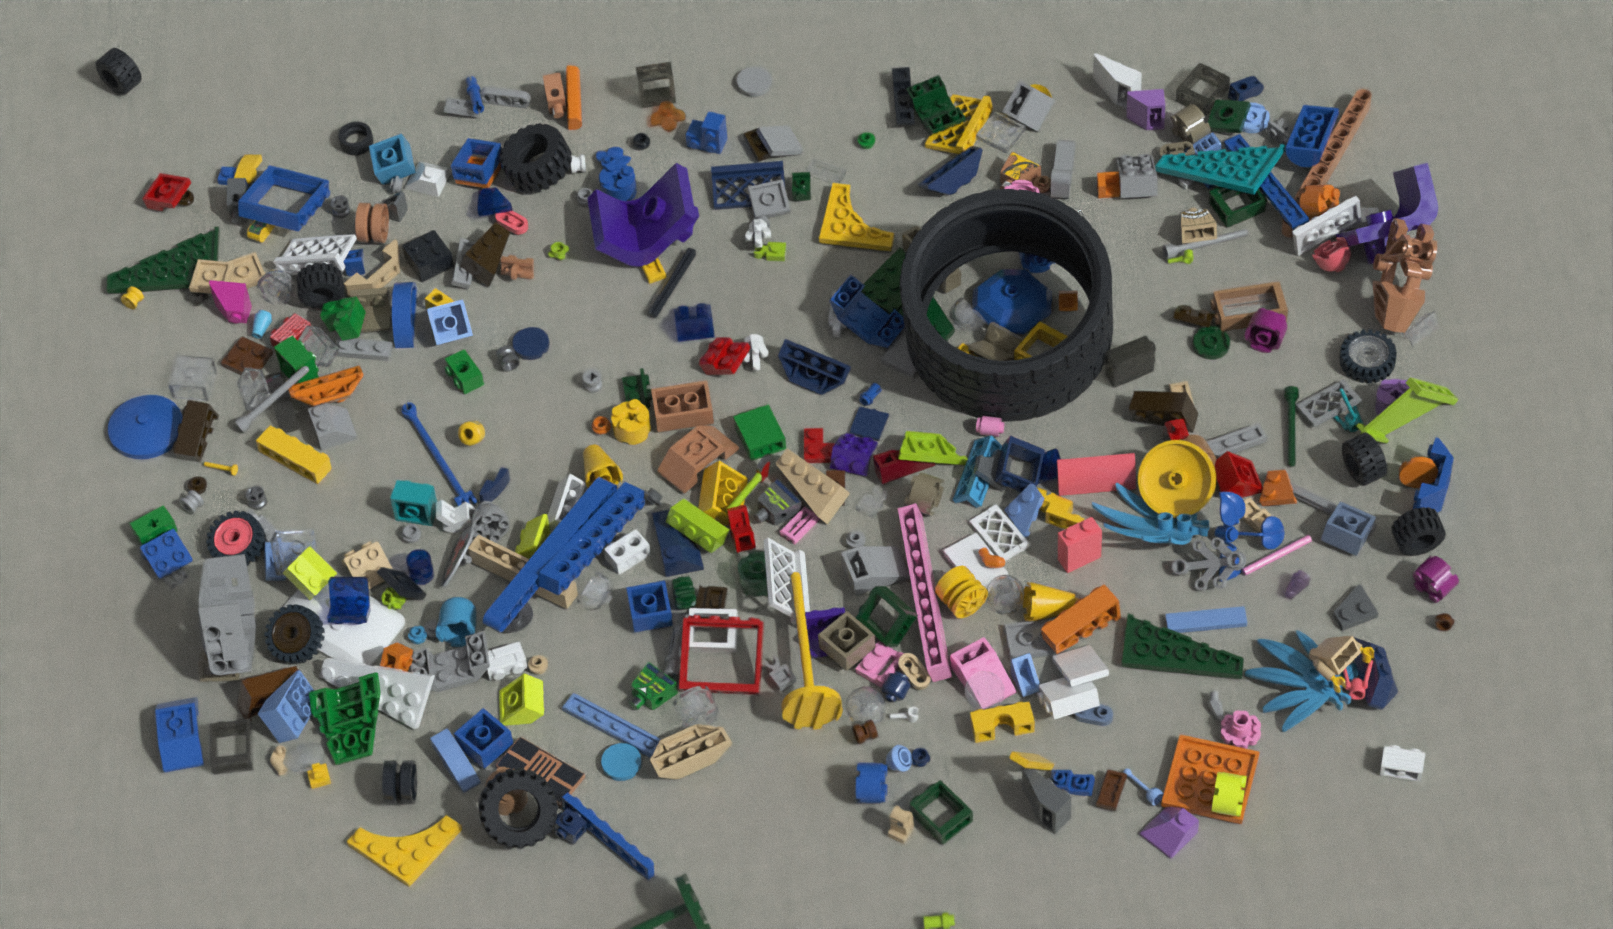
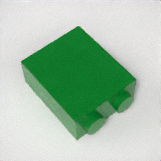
(759, 432)

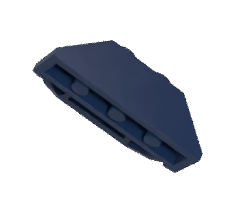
(954, 173)
(812, 368)
(1381, 681)

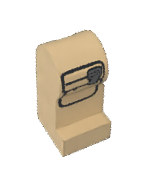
(900, 824)

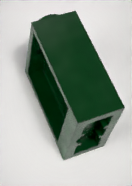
(1228, 217)
(900, 626)
(951, 827)

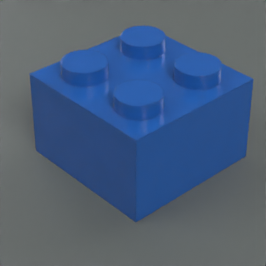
(649, 606)
(483, 738)

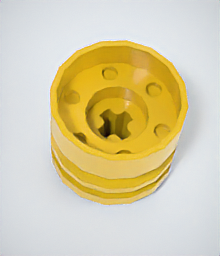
(961, 591)

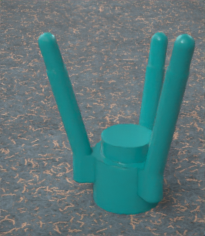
(1352, 418)

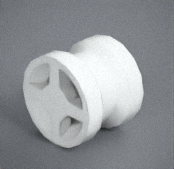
(578, 163)

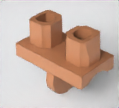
(517, 267)

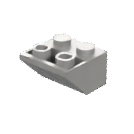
(1028, 105)

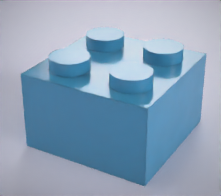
(392, 159)

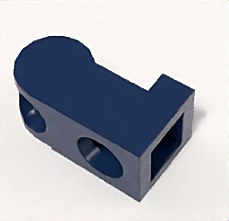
(1245, 89)

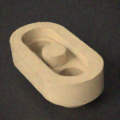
(914, 672)

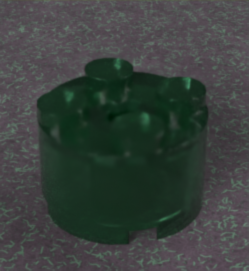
(753, 574)

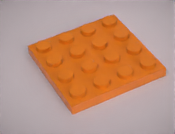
(1195, 774)

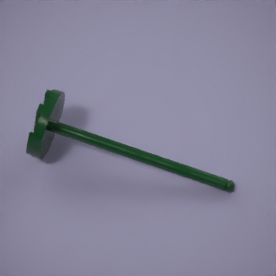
(690, 905)

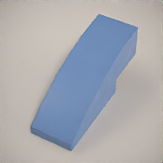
(455, 760)

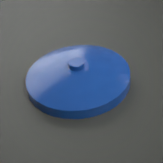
(145, 426)

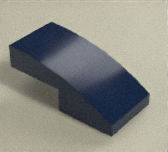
(493, 489)

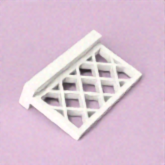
(294, 264)
(792, 563)

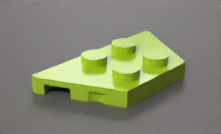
(929, 448)

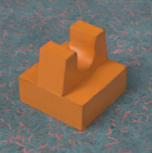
(1068, 300)

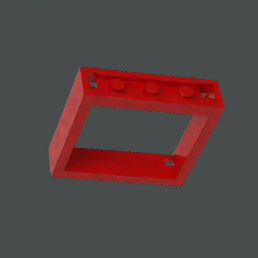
(715, 622)

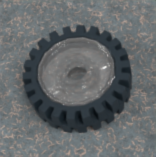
(1368, 356)

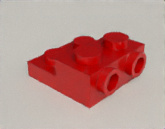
(166, 192)
(724, 356)

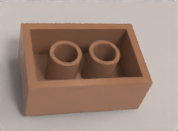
(682, 406)

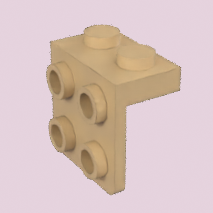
(367, 563)

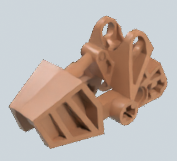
(1397, 305)

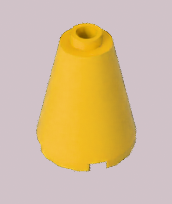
(599, 464)
(1045, 601)

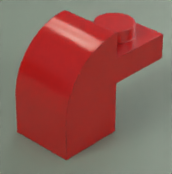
(740, 528)

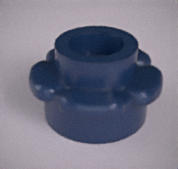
(920, 752)

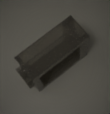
(655, 96)
(1186, 96)
(231, 763)

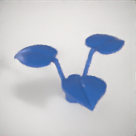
(1231, 510)

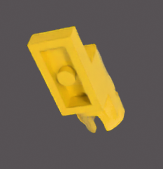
(1058, 510)

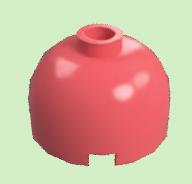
(1332, 255)

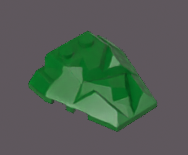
(348, 717)

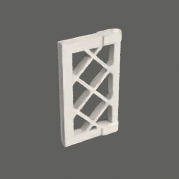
(986, 517)

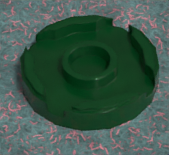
(1211, 343)

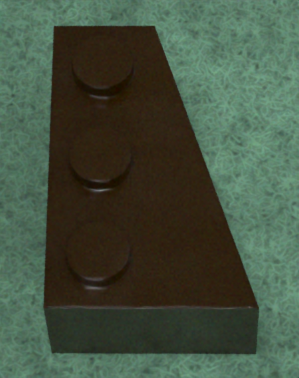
(485, 254)
(194, 430)

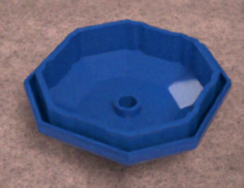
(1015, 311)

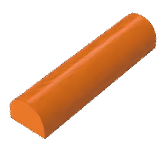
(573, 98)

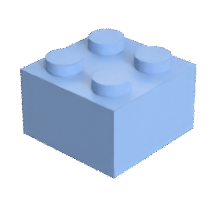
(449, 322)

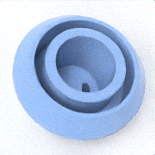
(899, 758)

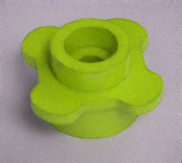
(558, 250)

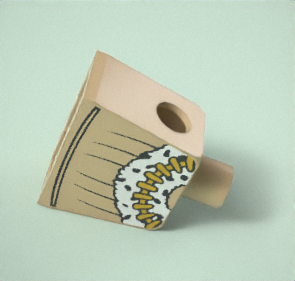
(1197, 226)

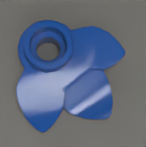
(614, 154)

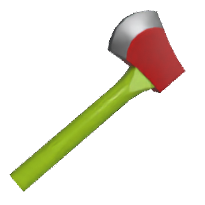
(762, 473)

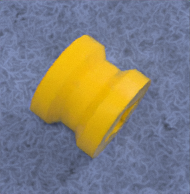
(132, 297)

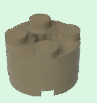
(1189, 124)
(925, 492)

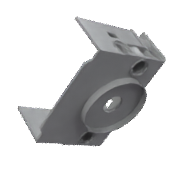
(227, 615)

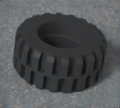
(545, 170)
(517, 836)

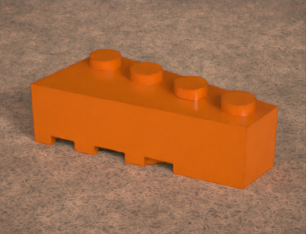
(1081, 619)

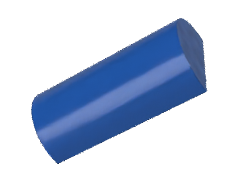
(1311, 135)

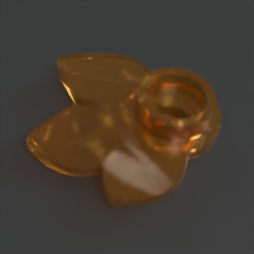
(667, 116)

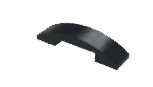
(903, 104)

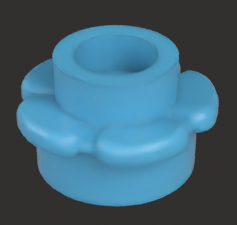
(419, 638)

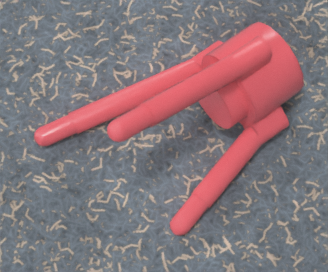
(1357, 685)

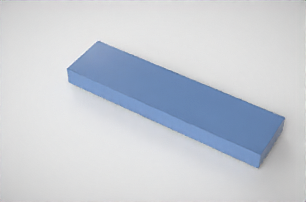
(1207, 619)

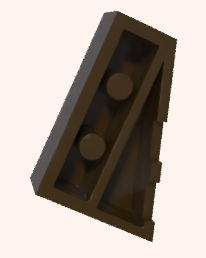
(1161, 407)

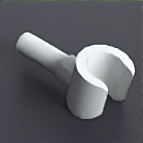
(911, 718)

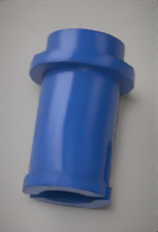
(866, 398)

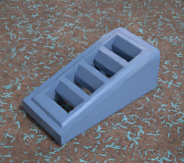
(1210, 141)

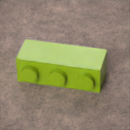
(697, 525)

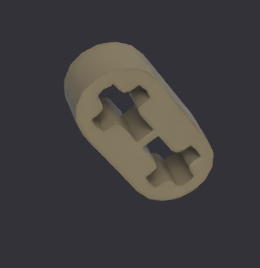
(1178, 147)

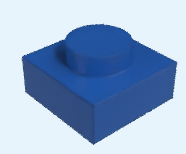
(225, 173)

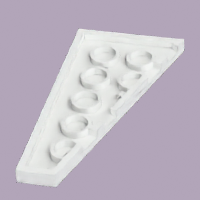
(401, 694)

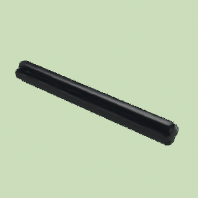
(671, 283)

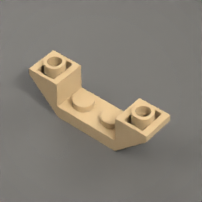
(381, 277)

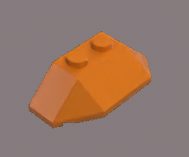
(328, 388)

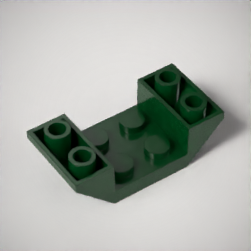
(934, 105)

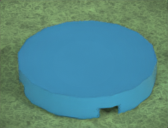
(621, 761)

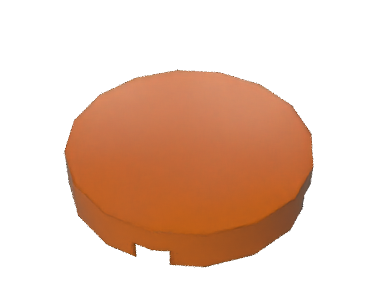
(1418, 471)

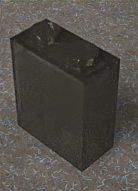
(1130, 361)

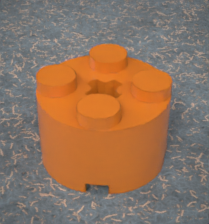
(1318, 199)

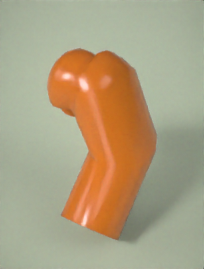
(991, 561)

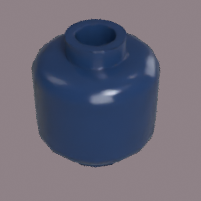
(895, 687)

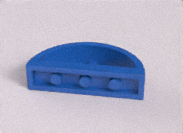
(404, 314)

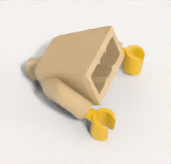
(1335, 655)

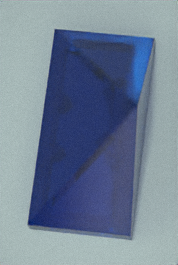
(1049, 466)

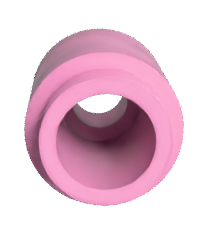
(990, 426)

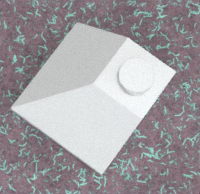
(428, 179)

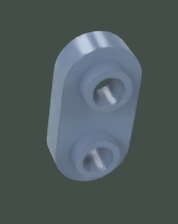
(1093, 715)

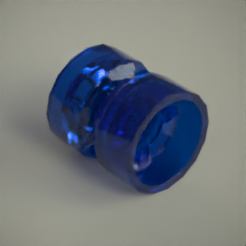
(420, 566)

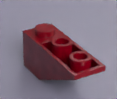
(890, 468)

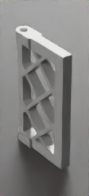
(1326, 415)

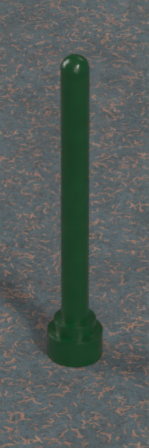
(1291, 395)

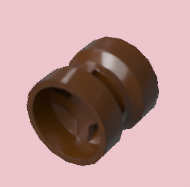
(865, 731)

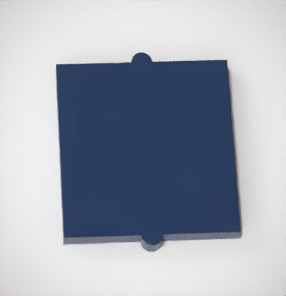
(869, 423)

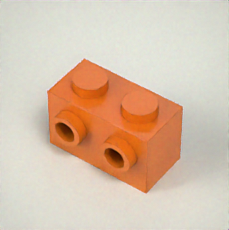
(397, 657)

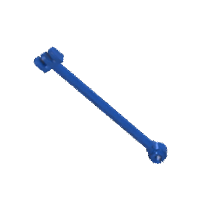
(411, 414)

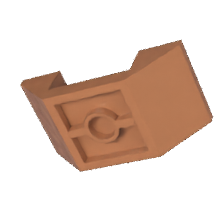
(693, 454)

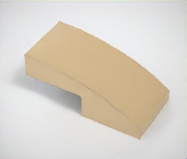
(1254, 515)

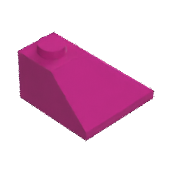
(231, 300)

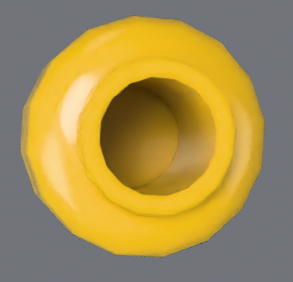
(471, 432)

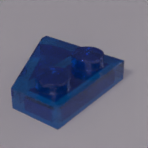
(492, 202)

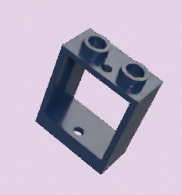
(1031, 454)

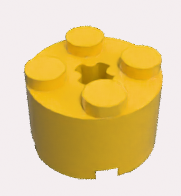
(631, 422)

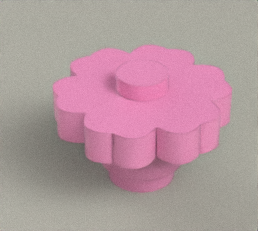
(1240, 729)

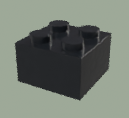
(428, 256)

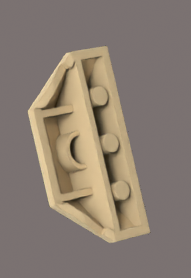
(689, 751)

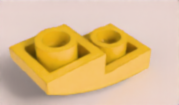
(248, 166)

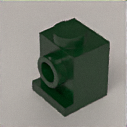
(801, 186)

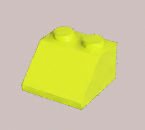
(533, 536)
(309, 573)
(521, 701)

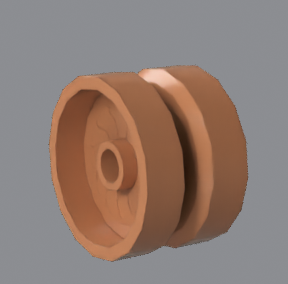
(372, 222)

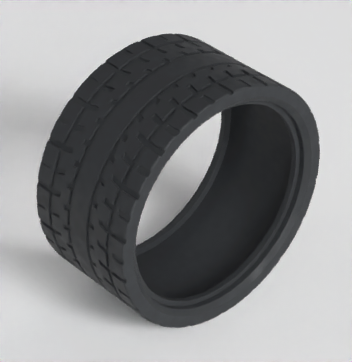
(996, 224)

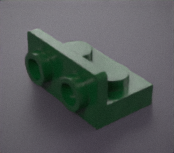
(636, 388)

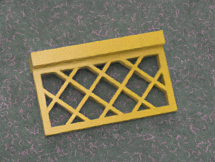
(971, 127)

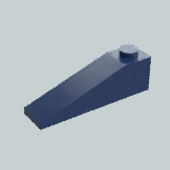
(677, 551)

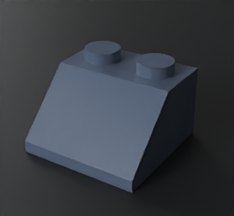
(1348, 528)

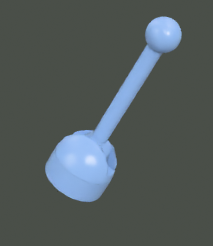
(1153, 795)

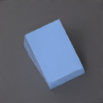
(1024, 674)

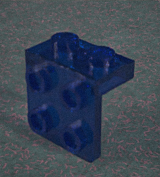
(349, 600)

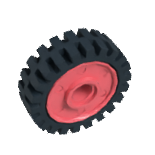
(234, 526)

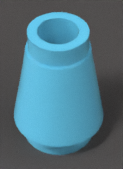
(261, 323)

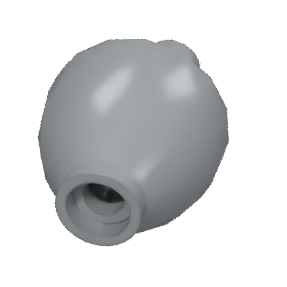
(490, 521)

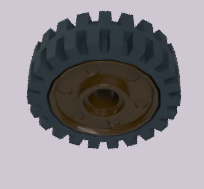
(283, 626)

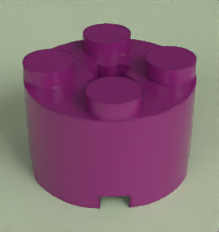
(1266, 330)
(1435, 578)

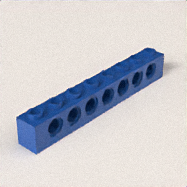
(591, 538)

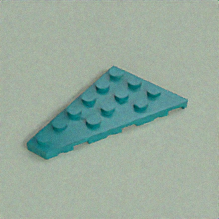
(1233, 170)

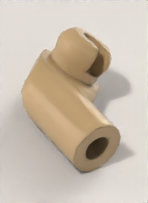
(277, 759)

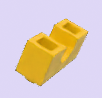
(1017, 716)

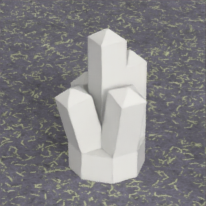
(757, 230)
(757, 347)

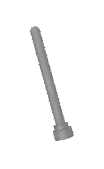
(1171, 251)
(245, 421)

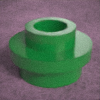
(866, 140)

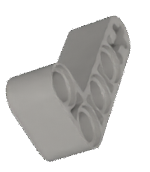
(1063, 169)

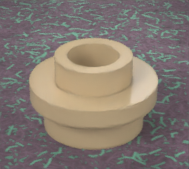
(538, 669)

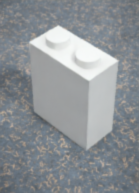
(1063, 700)

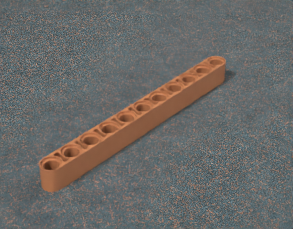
(1335, 147)

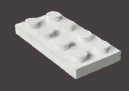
(1326, 225)

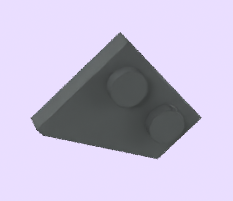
(1355, 609)

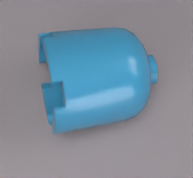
(456, 620)

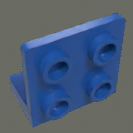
(166, 554)

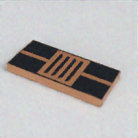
(557, 773)

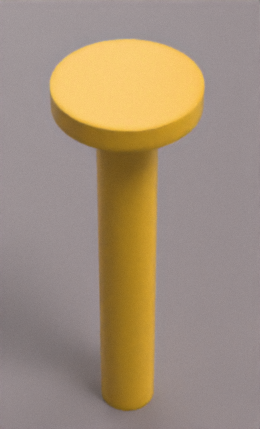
(234, 469)

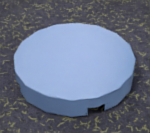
(1256, 119)

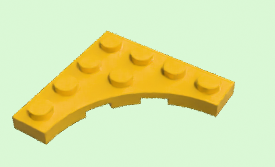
(846, 227)
(406, 855)

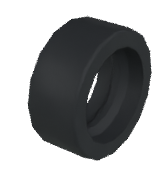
(355, 128)

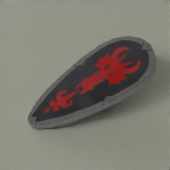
(458, 556)

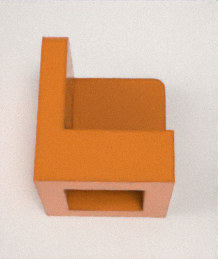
(1108, 184)

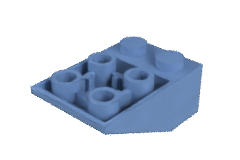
(288, 708)

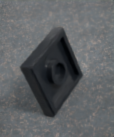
(401, 583)

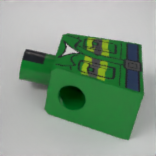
(652, 688)

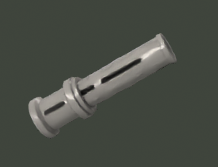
(673, 659)

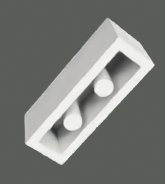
(566, 496)

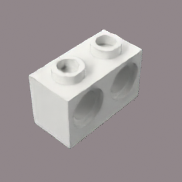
(632, 550)

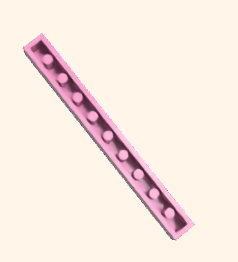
(924, 593)

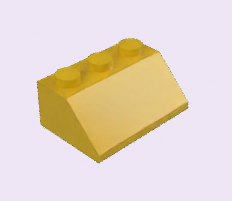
(719, 489)

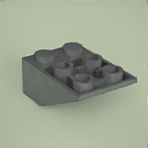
(1048, 801)

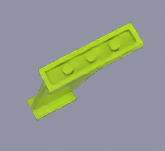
(1415, 402)

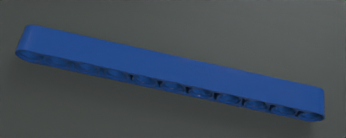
(527, 580)

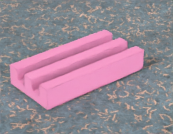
(808, 522)

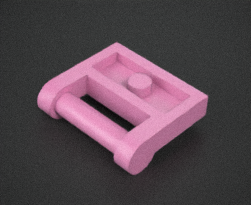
(876, 661)

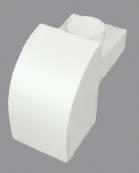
(454, 519)

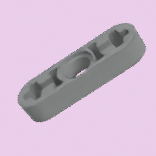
(494, 95)

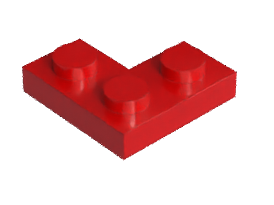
(814, 447)

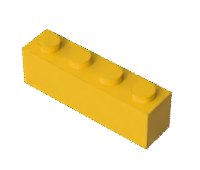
(294, 454)

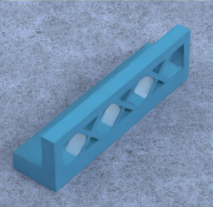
(975, 486)

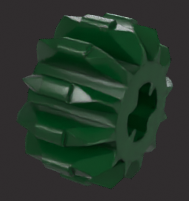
(683, 592)

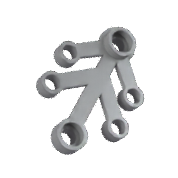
(1213, 564)

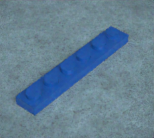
(609, 837)

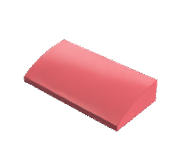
(1095, 474)

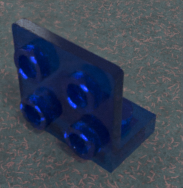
(694, 322)

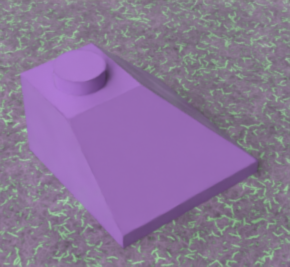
(1171, 830)

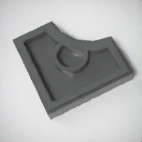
(987, 467)

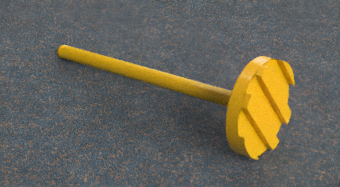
(809, 704)

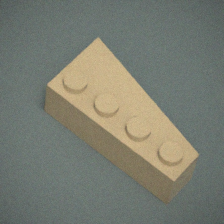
(816, 488)

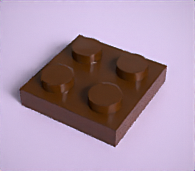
(246, 355)

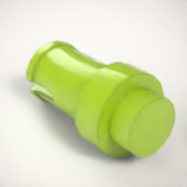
(939, 921)

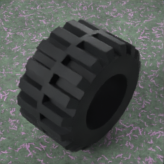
(118, 71)
(319, 285)
(1364, 459)
(1418, 531)

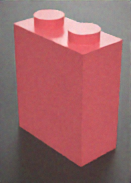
(1079, 544)

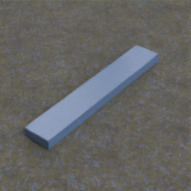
(611, 724)

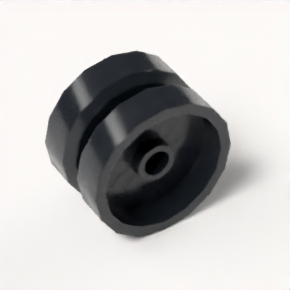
(399, 782)

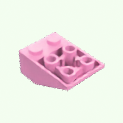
(976, 658)

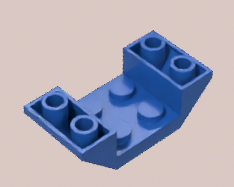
(864, 316)
(1434, 495)
(179, 734)

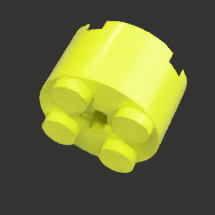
(1228, 794)

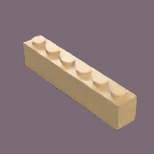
(508, 564)

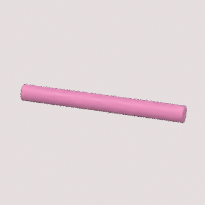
(1276, 555)

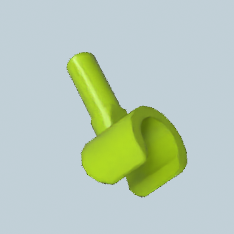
(1187, 258)

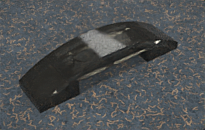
(282, 406)

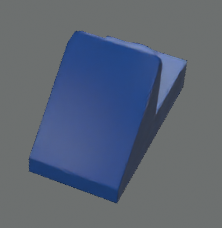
(354, 262)

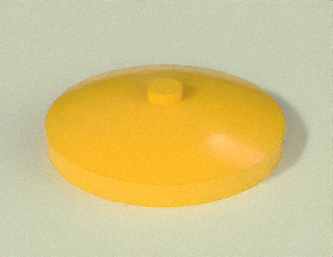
(1177, 478)

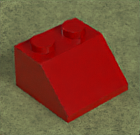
(1237, 475)

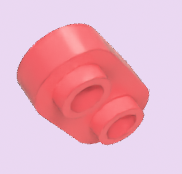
(515, 223)

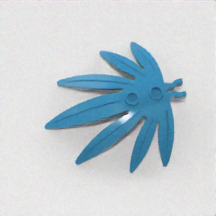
(1156, 529)
(1317, 687)

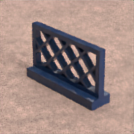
(743, 172)

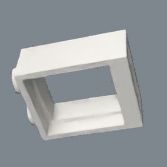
(730, 646)

